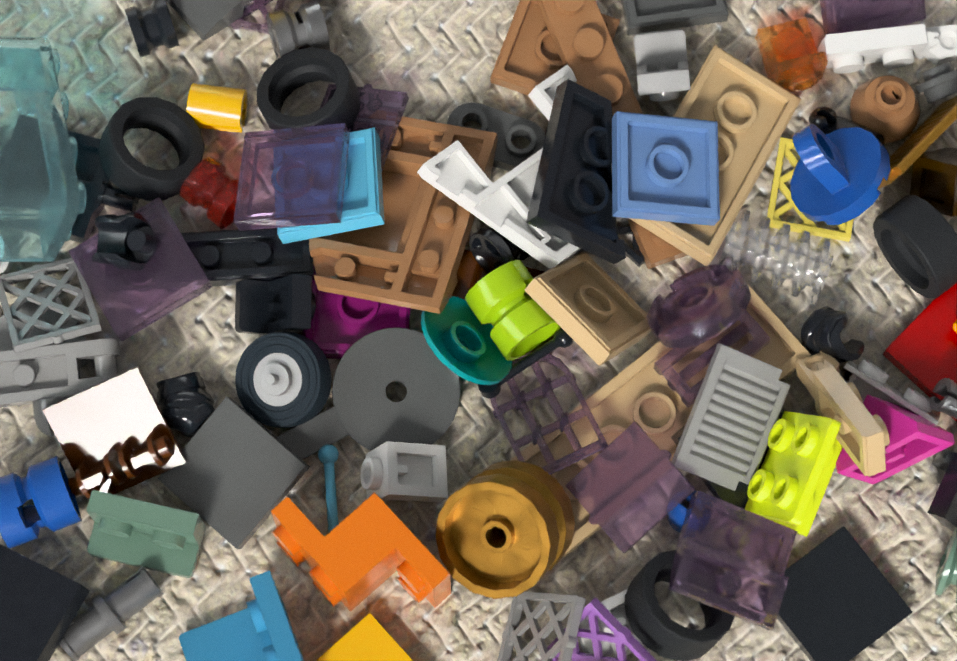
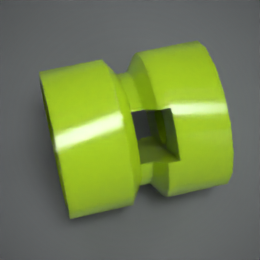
(515, 317)

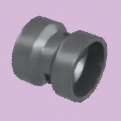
(298, 29)

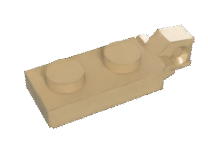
(860, 432)

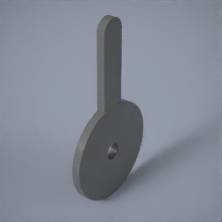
(361, 398)

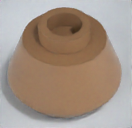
(886, 107)

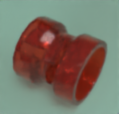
(212, 190)

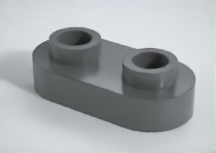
(507, 129)

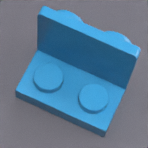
(251, 634)

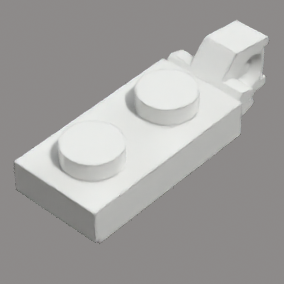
(892, 46)

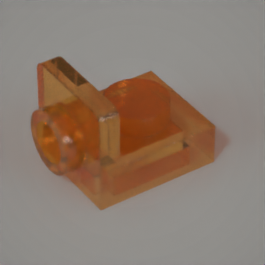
(791, 55)

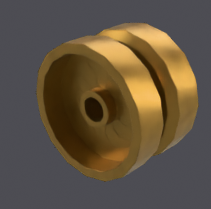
(505, 529)

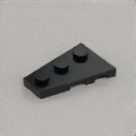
(576, 174)

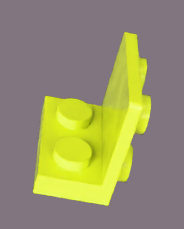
(795, 470)

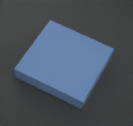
(665, 168)

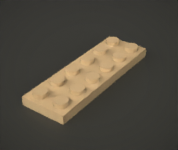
(645, 398)

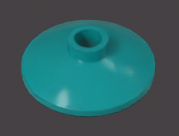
(464, 343)

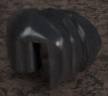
(124, 241)
(823, 331)
(185, 402)

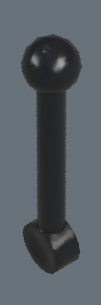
(560, 339)

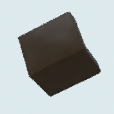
(936, 179)

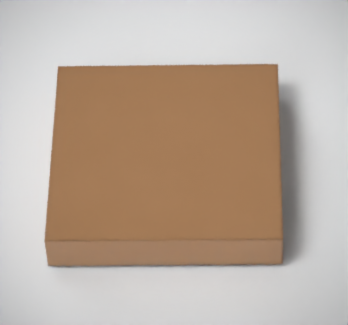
(529, 50)

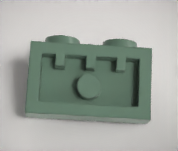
(144, 534)

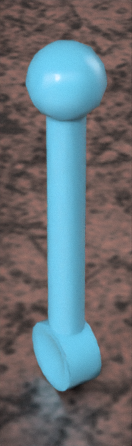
(328, 456)

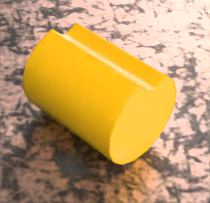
(217, 107)

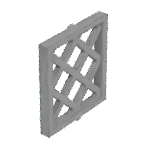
(56, 334)
(566, 639)

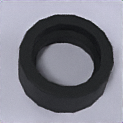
(301, 68)
(164, 119)
(918, 245)
(656, 628)

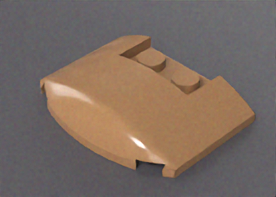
(424, 233)

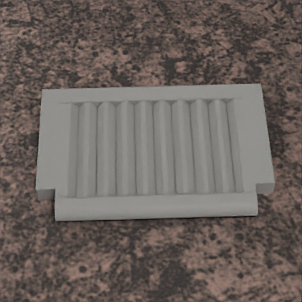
(731, 419)

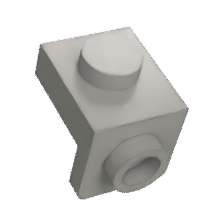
(662, 64)

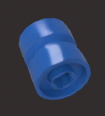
(53, 501)

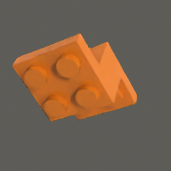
(360, 554)

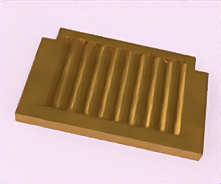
(921, 139)

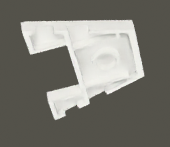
(506, 201)

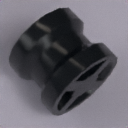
(151, 27)
(493, 249)

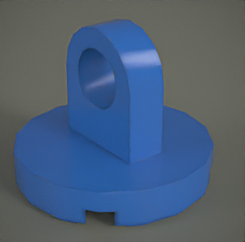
(837, 173)

